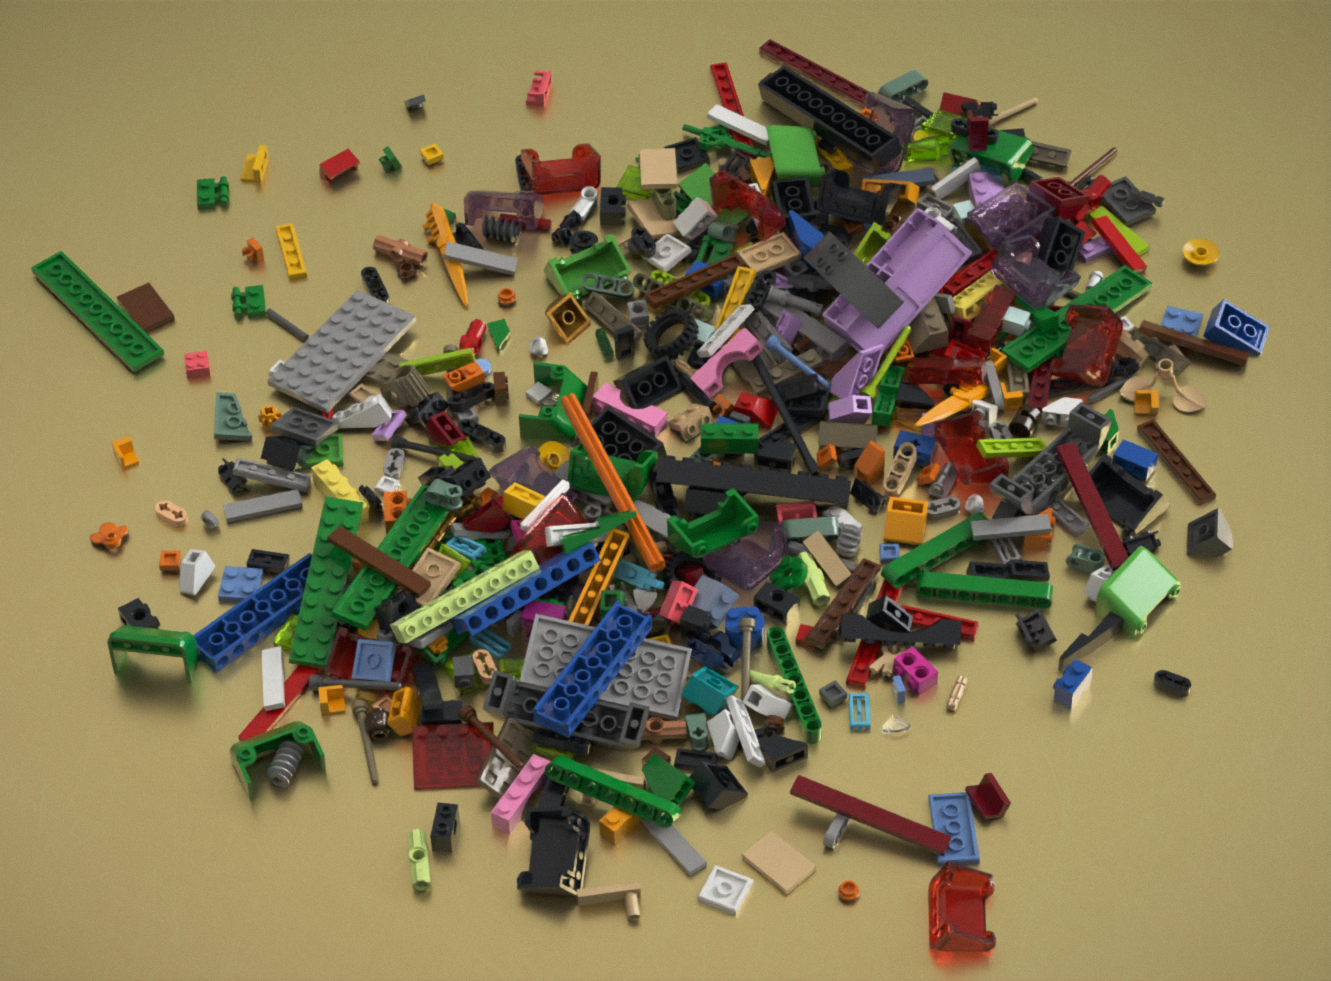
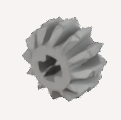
(849, 540)

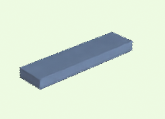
(919, 177)

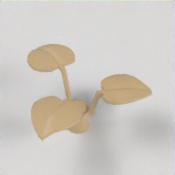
(1186, 401)

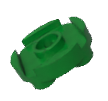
(787, 566)

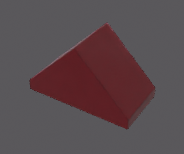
(959, 329)
(689, 574)

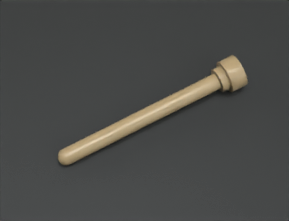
(1014, 109)

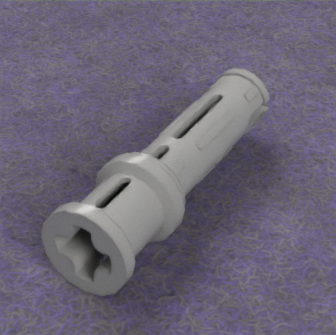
(786, 298)

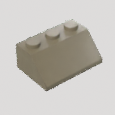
(928, 329)
(846, 434)

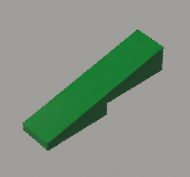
(1043, 319)
(887, 396)
(603, 524)

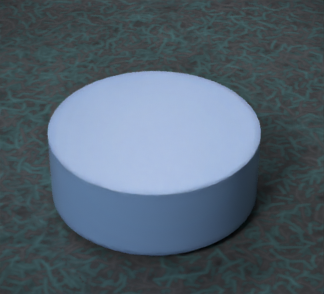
(485, 365)

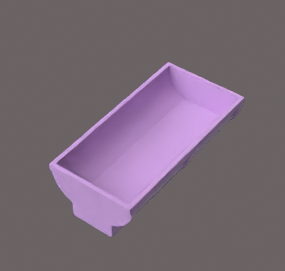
(915, 267)

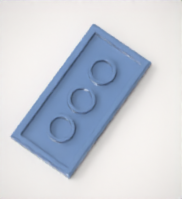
(954, 816)

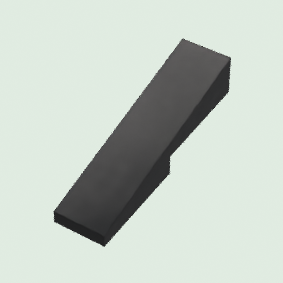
(664, 496)
(1013, 570)
(1084, 644)
(427, 687)

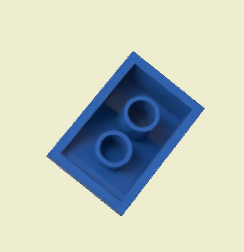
(803, 236)
(1236, 329)

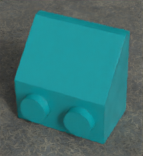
(709, 690)

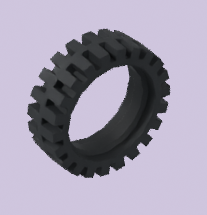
(663, 323)
(683, 559)

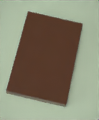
(145, 307)

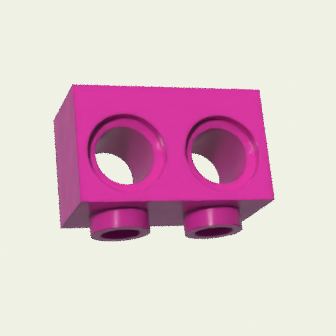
(915, 671)

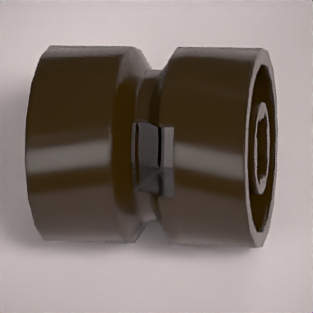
(1025, 421)

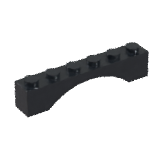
(940, 632)

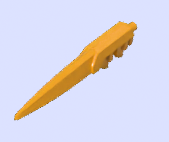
(441, 233)
(959, 401)

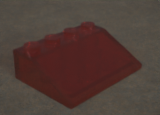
(448, 755)

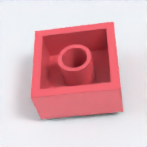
(197, 364)

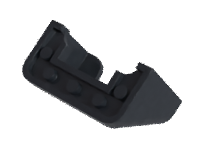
(847, 202)
(1126, 497)
(556, 851)

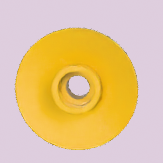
(1201, 252)
(556, 452)

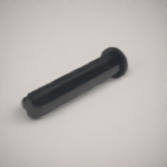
(689, 385)

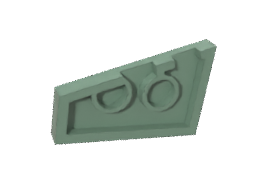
(229, 419)

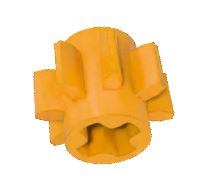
(268, 415)
(438, 646)

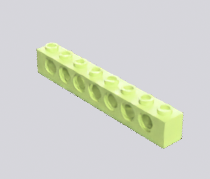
(464, 596)

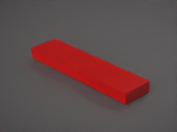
(1118, 244)
(924, 618)

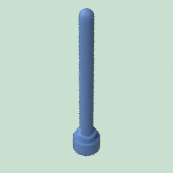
(774, 344)

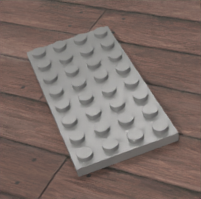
(342, 351)
(650, 676)

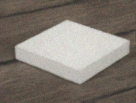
(668, 253)
(725, 890)

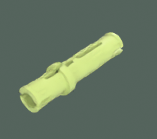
(774, 682)

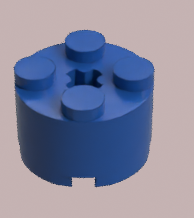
(734, 632)

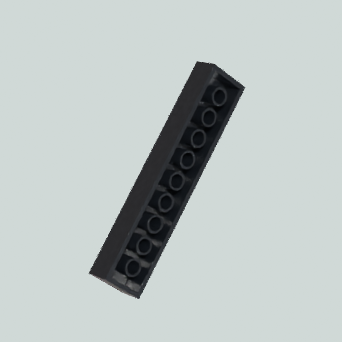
(830, 118)
(753, 481)

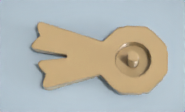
(887, 660)

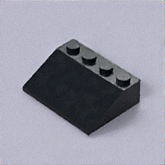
(622, 437)

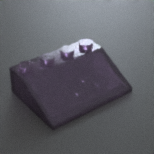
(1010, 215)

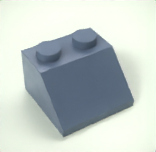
(714, 598)

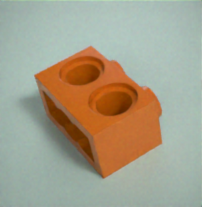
(394, 505)

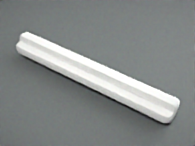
(560, 488)

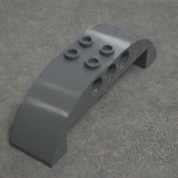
(853, 279)
(1045, 475)
(604, 725)

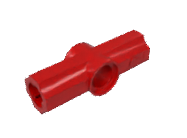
(1095, 191)
(473, 336)

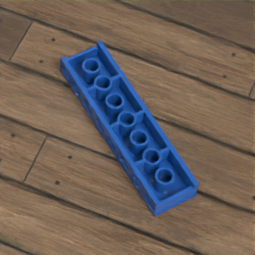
(548, 576)
(253, 617)
(592, 669)

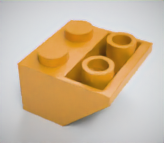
(905, 521)

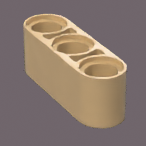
(900, 461)

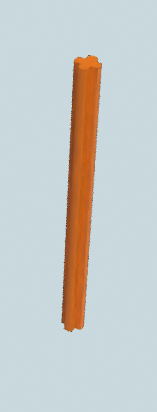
(612, 482)

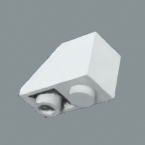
(987, 411)
(1058, 411)
(194, 571)
(767, 702)
(724, 734)

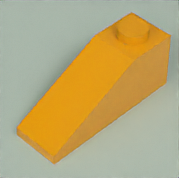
(763, 174)
(908, 194)
(617, 825)

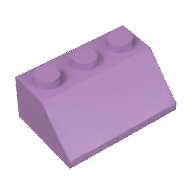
(983, 187)

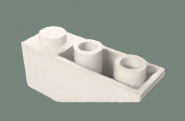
(366, 414)

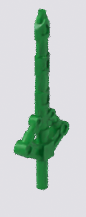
(721, 139)

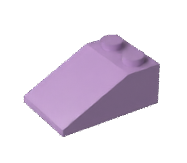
(857, 373)

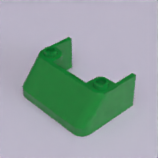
(552, 421)
(153, 642)
(247, 751)

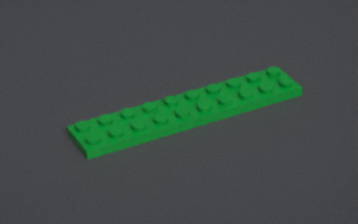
(1114, 291)
(97, 311)
(404, 544)
(324, 585)

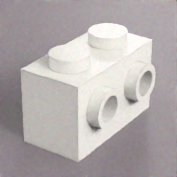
(695, 218)

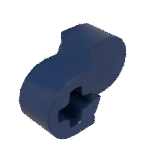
(721, 643)
(711, 659)

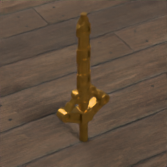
(471, 502)

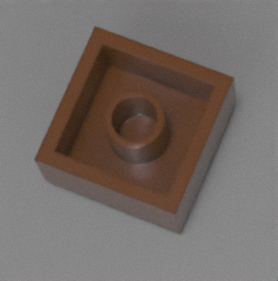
(500, 388)

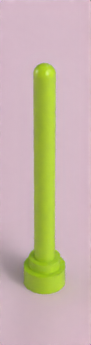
(870, 389)

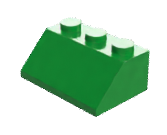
(729, 438)

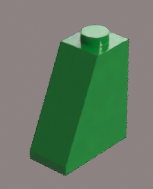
(667, 780)

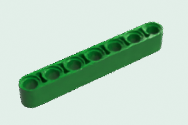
(931, 553)
(984, 590)
(788, 669)
(621, 789)

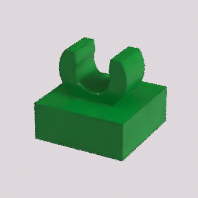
(389, 160)

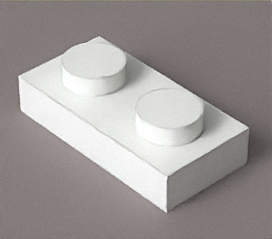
(842, 515)

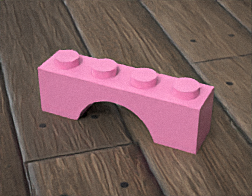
(741, 347)
(649, 419)
(510, 807)

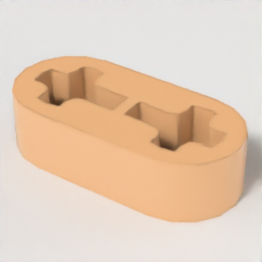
(173, 511)
(482, 667)

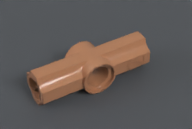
(400, 250)
(657, 730)

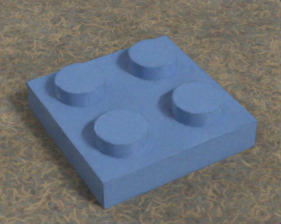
(1182, 320)
(239, 583)
(373, 660)

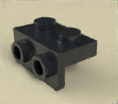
(429, 406)
(1036, 629)

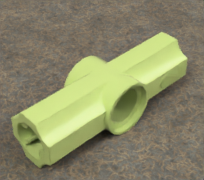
(814, 581)
(419, 868)

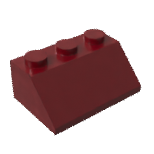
(1061, 195)

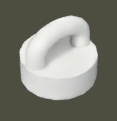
(538, 346)
(974, 504)

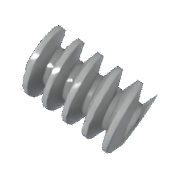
(284, 763)

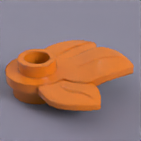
(109, 535)

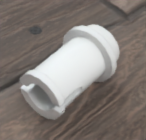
(1095, 277)

